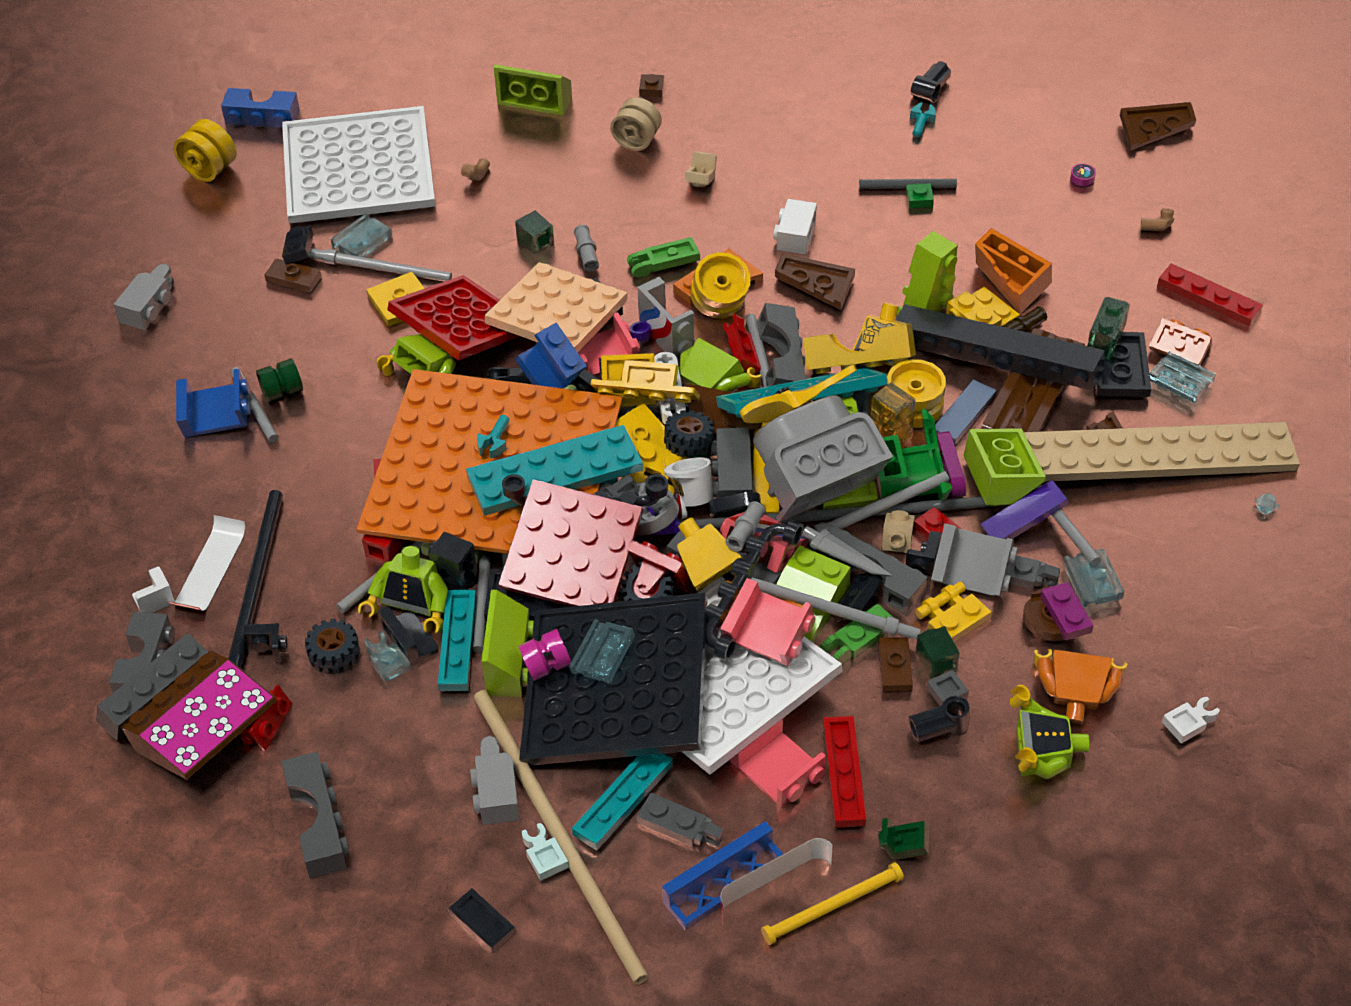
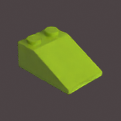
(818, 577)

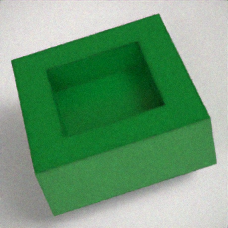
(919, 195)

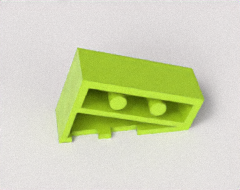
(931, 273)

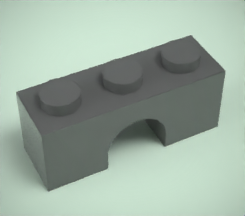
(145, 635)

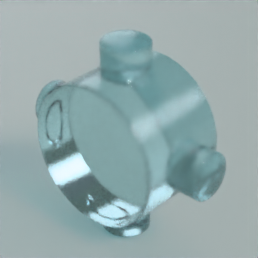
(1266, 503)

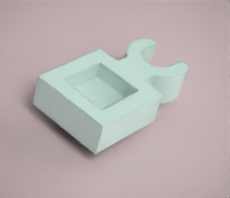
(544, 855)

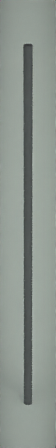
(832, 514)

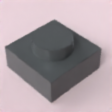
(946, 686)

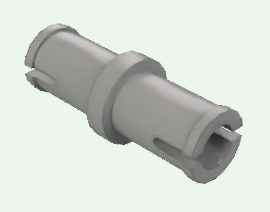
(586, 248)
(745, 526)

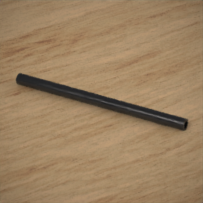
(255, 576)

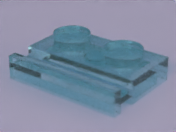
(361, 236)
(1182, 377)
(1096, 582)
(602, 651)

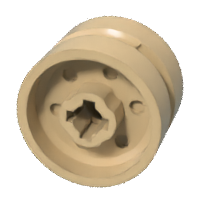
(636, 124)

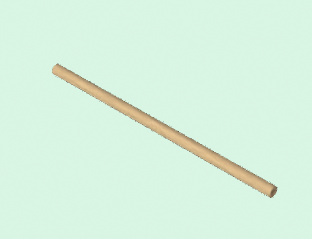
(556, 829)

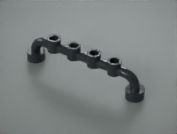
(655, 487)
(743, 569)

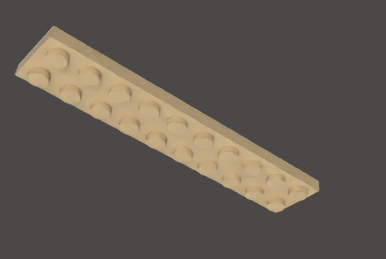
(1164, 451)

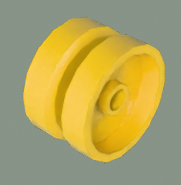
(205, 150)
(720, 285)
(924, 383)

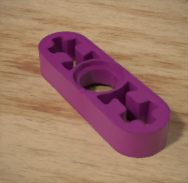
(951, 464)

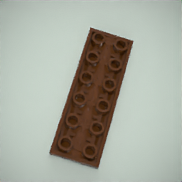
(1024, 399)

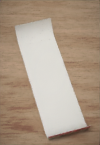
(211, 563)
(813, 849)

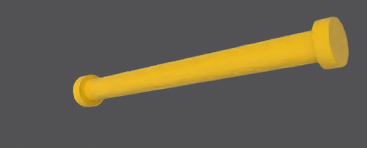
(893, 873)

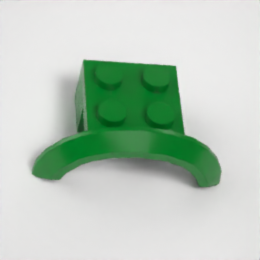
(913, 463)

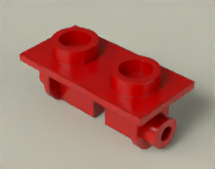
(267, 724)

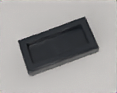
(482, 920)

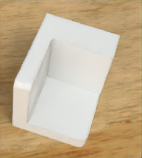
(155, 596)

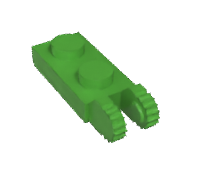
(663, 257)
(854, 637)

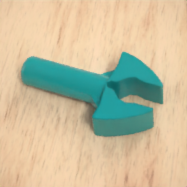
(922, 118)
(499, 445)

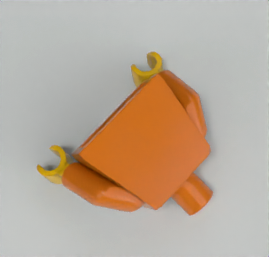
(1078, 680)

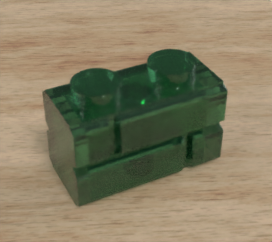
(1109, 326)

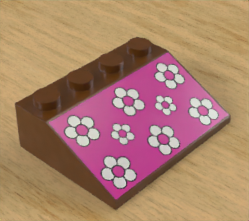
(197, 715)

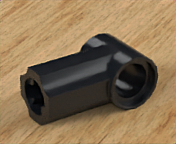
(930, 84)
(940, 719)

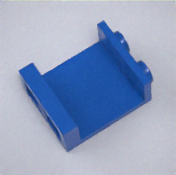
(552, 360)
(212, 408)

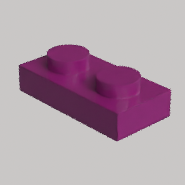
(1066, 611)

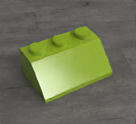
(532, 90)
(1002, 465)
(502, 661)

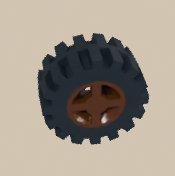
(688, 433)
(322, 642)

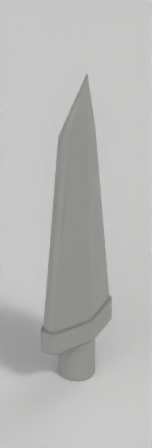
(835, 547)

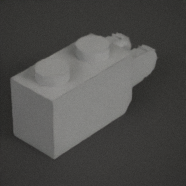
(145, 297)
(495, 784)

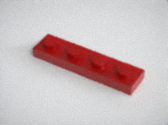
(1210, 294)
(844, 771)

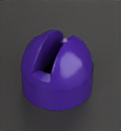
(641, 331)

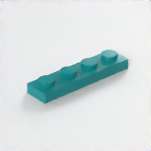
(457, 641)
(621, 798)

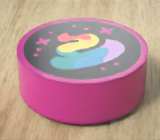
(1083, 174)

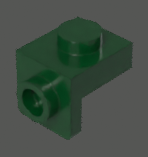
(905, 839)

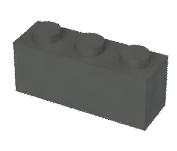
(732, 462)

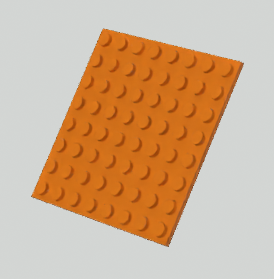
(434, 440)

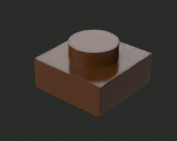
(651, 85)

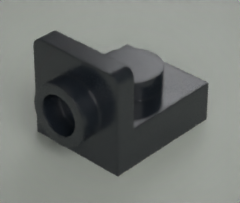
(925, 558)
(266, 637)

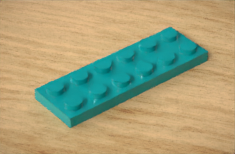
(862, 379)
(565, 464)

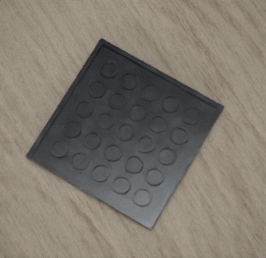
(648, 705)

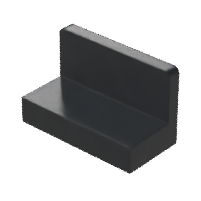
(407, 634)

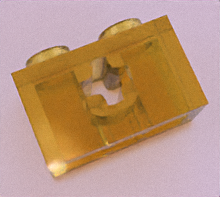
(893, 412)

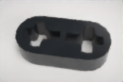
(732, 504)

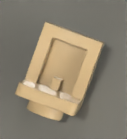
(702, 169)
(897, 531)

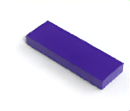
(1026, 512)

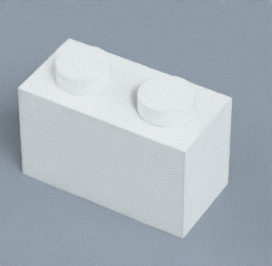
(795, 226)

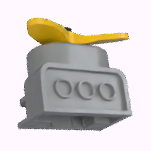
(814, 447)

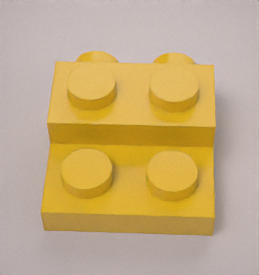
(982, 307)

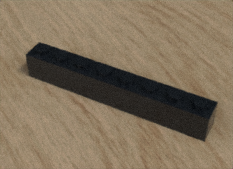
(1004, 348)

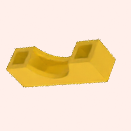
(826, 350)

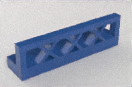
(712, 872)

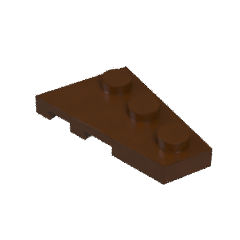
(816, 278)

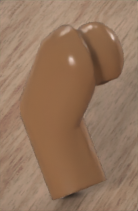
(475, 172)
(1160, 223)

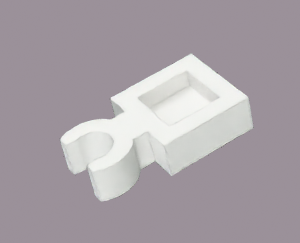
(1187, 721)

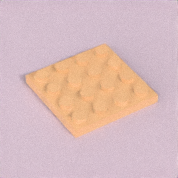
(557, 296)

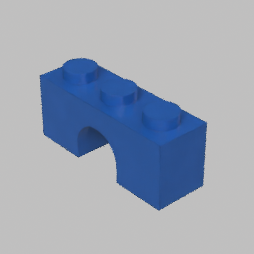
(240, 108)

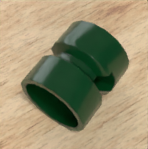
(279, 380)

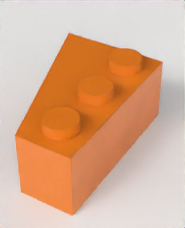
(1012, 268)

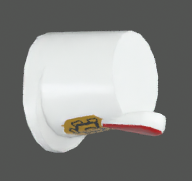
(691, 482)

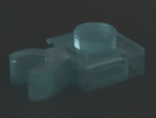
(386, 659)

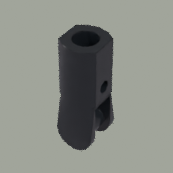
(508, 374)

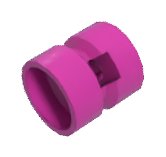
(534, 657)

